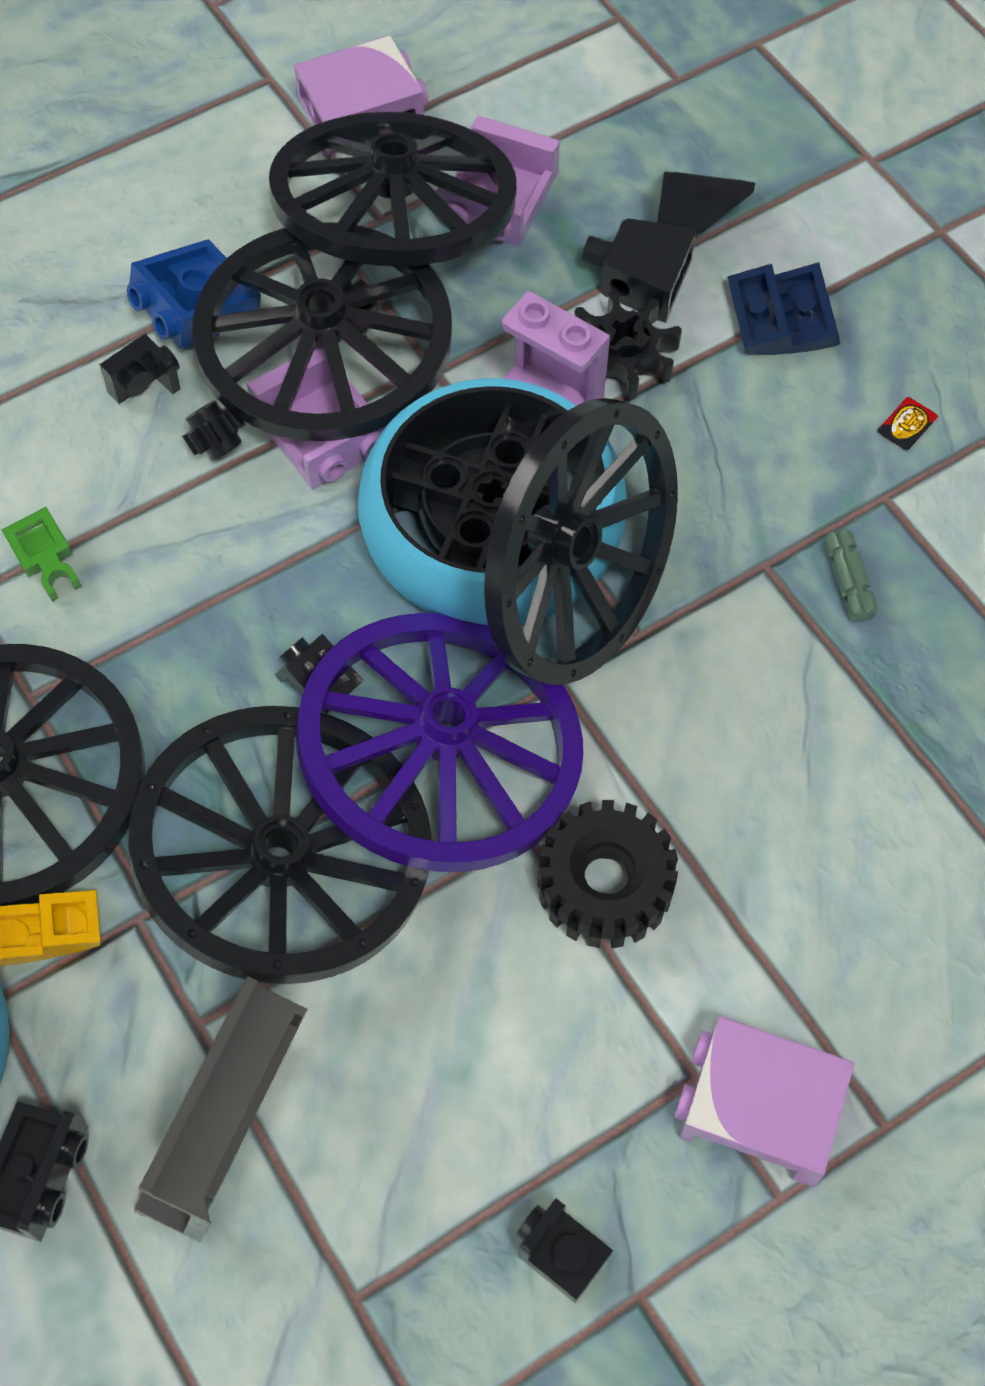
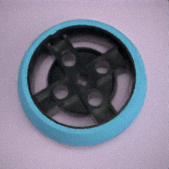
(463, 442)

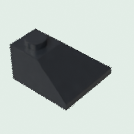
(699, 199)

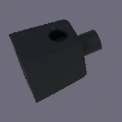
(643, 262)

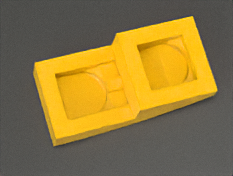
(50, 928)

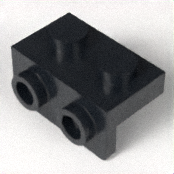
(34, 1166)

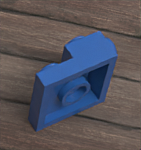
(170, 287)

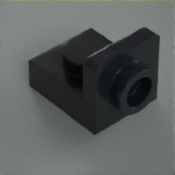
(137, 366)
(302, 660)
(561, 1249)

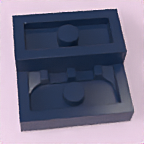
(783, 310)

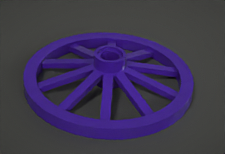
(436, 742)

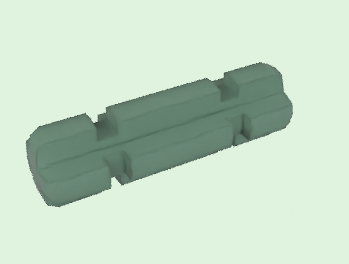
(851, 575)

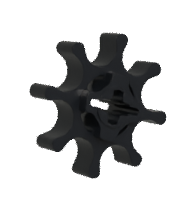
(634, 342)

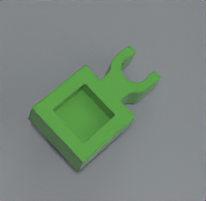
(41, 547)

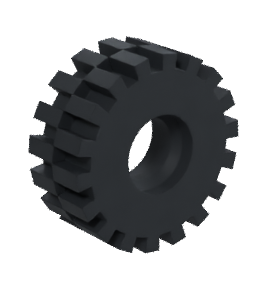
(614, 837)

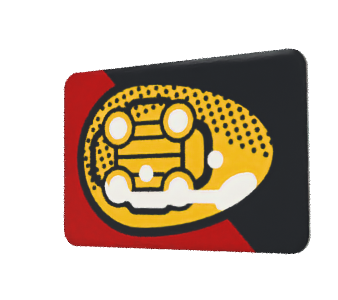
(907, 423)

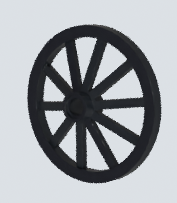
(393, 169)
(322, 319)
(569, 537)
(15, 768)
(265, 868)

